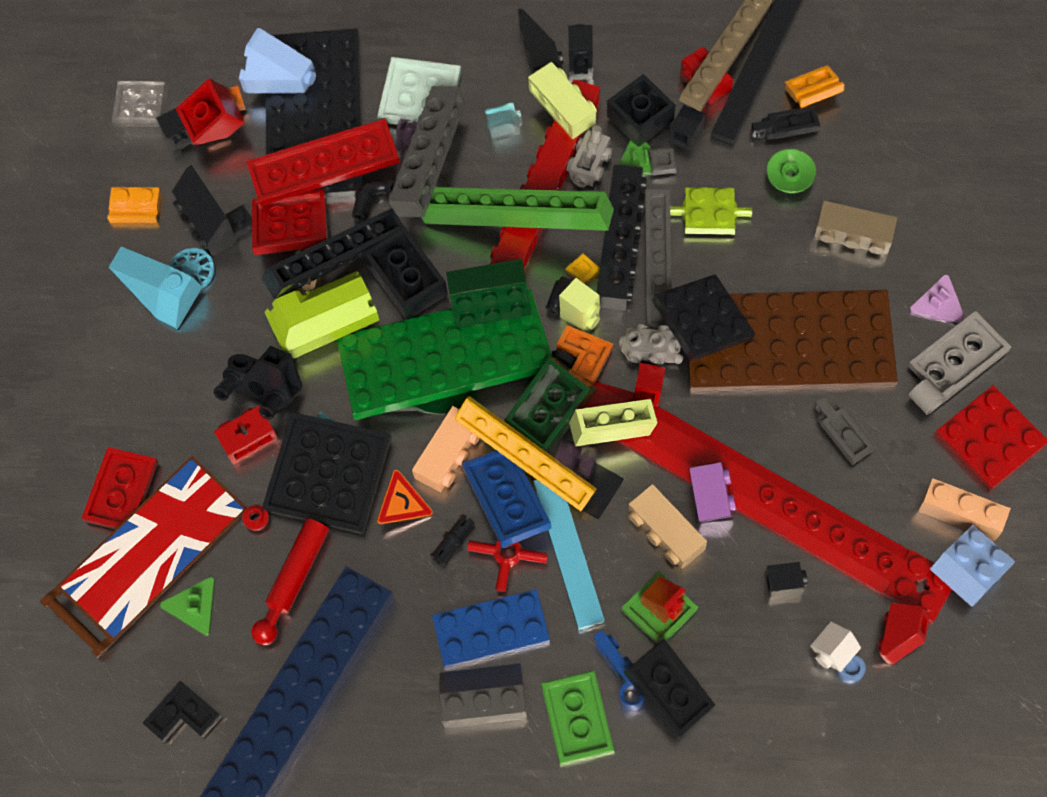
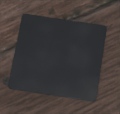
(607, 485)

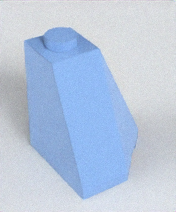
(274, 67)

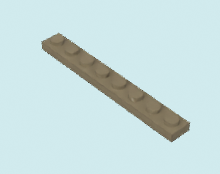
(724, 53)

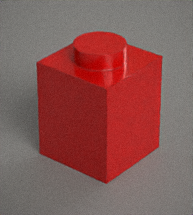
(649, 383)

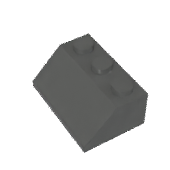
(482, 695)

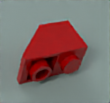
(664, 599)
(904, 631)

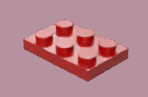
(119, 487)

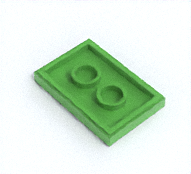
(577, 717)

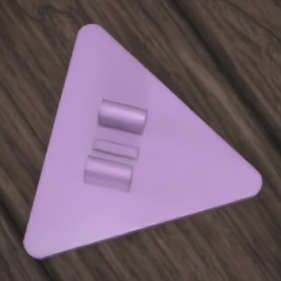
(940, 303)

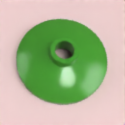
(792, 162)

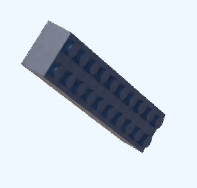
(303, 689)

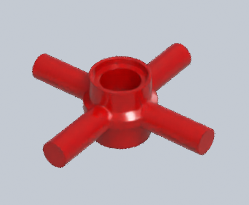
(506, 562)

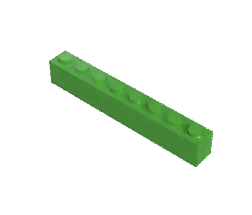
(520, 208)

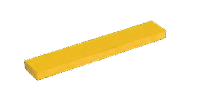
(525, 453)

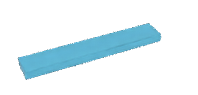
(570, 559)

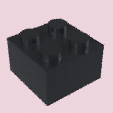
(640, 110)

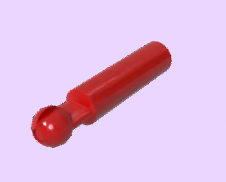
(290, 579)

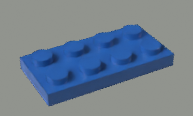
(506, 498)
(490, 629)

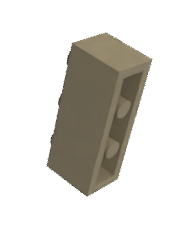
(855, 227)

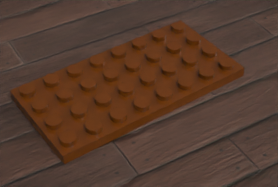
(805, 344)

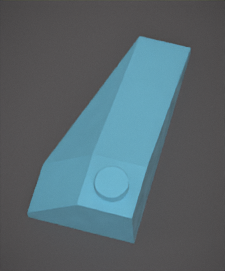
(157, 286)

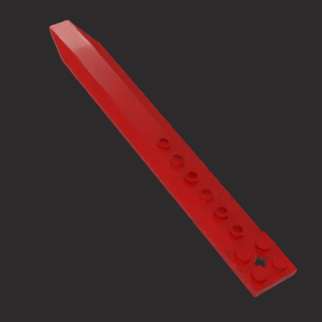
(789, 510)

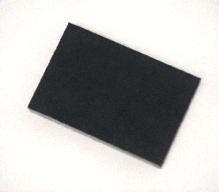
(669, 689)

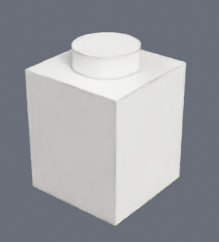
(835, 647)

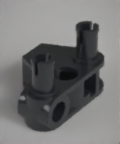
(269, 378)

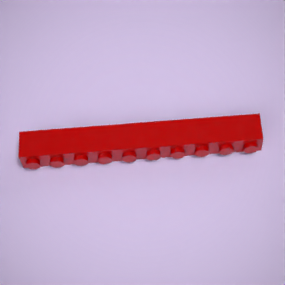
(546, 174)

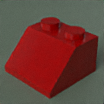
(210, 113)

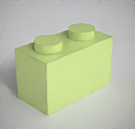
(580, 306)

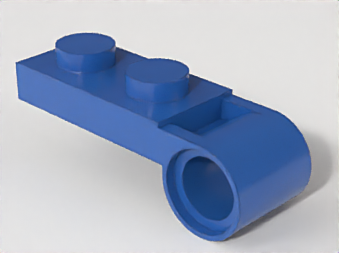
(608, 647)

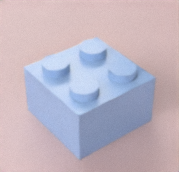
(972, 565)

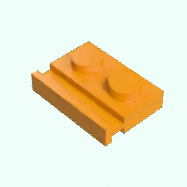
(814, 86)
(134, 204)

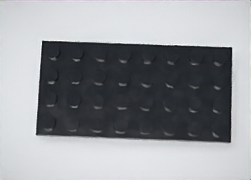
(327, 105)

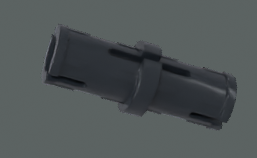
(452, 539)

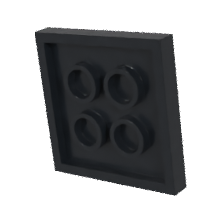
(703, 317)

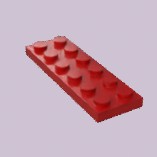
(322, 162)

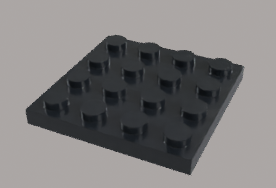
(327, 472)

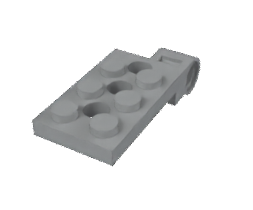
(932, 393)

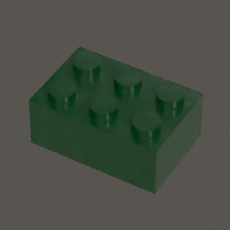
(488, 293)
(549, 404)

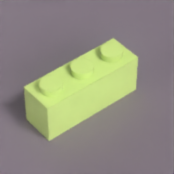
(562, 100)
(613, 422)

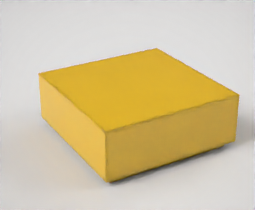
(583, 269)

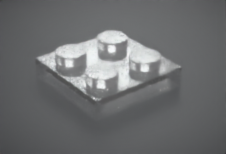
(138, 103)

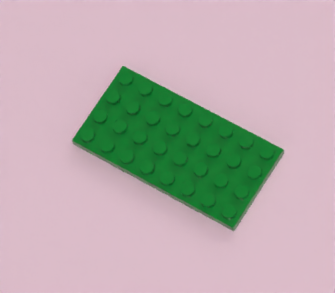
(435, 360)

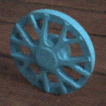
(192, 267)

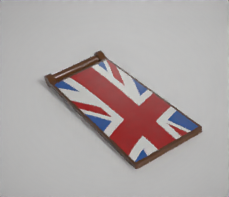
(146, 554)

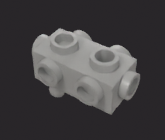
(590, 155)
(650, 345)

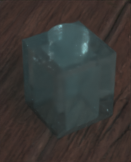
(503, 121)

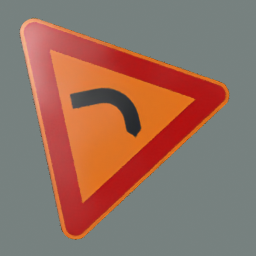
(401, 502)

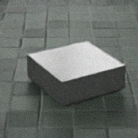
(662, 161)

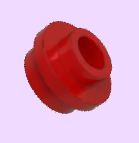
(257, 524)

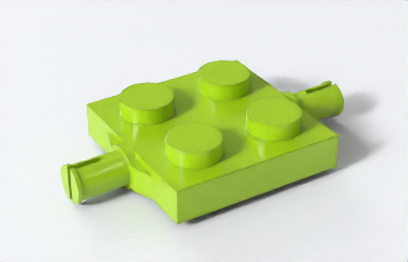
(710, 210)

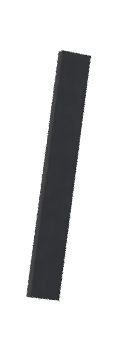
(755, 70)

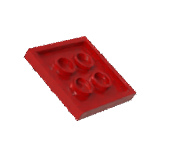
(289, 223)
(991, 437)

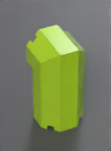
(321, 315)

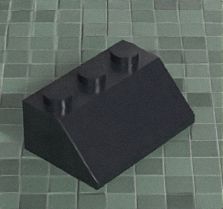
(202, 213)

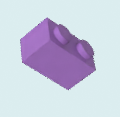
(712, 492)

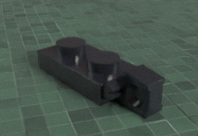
(786, 123)

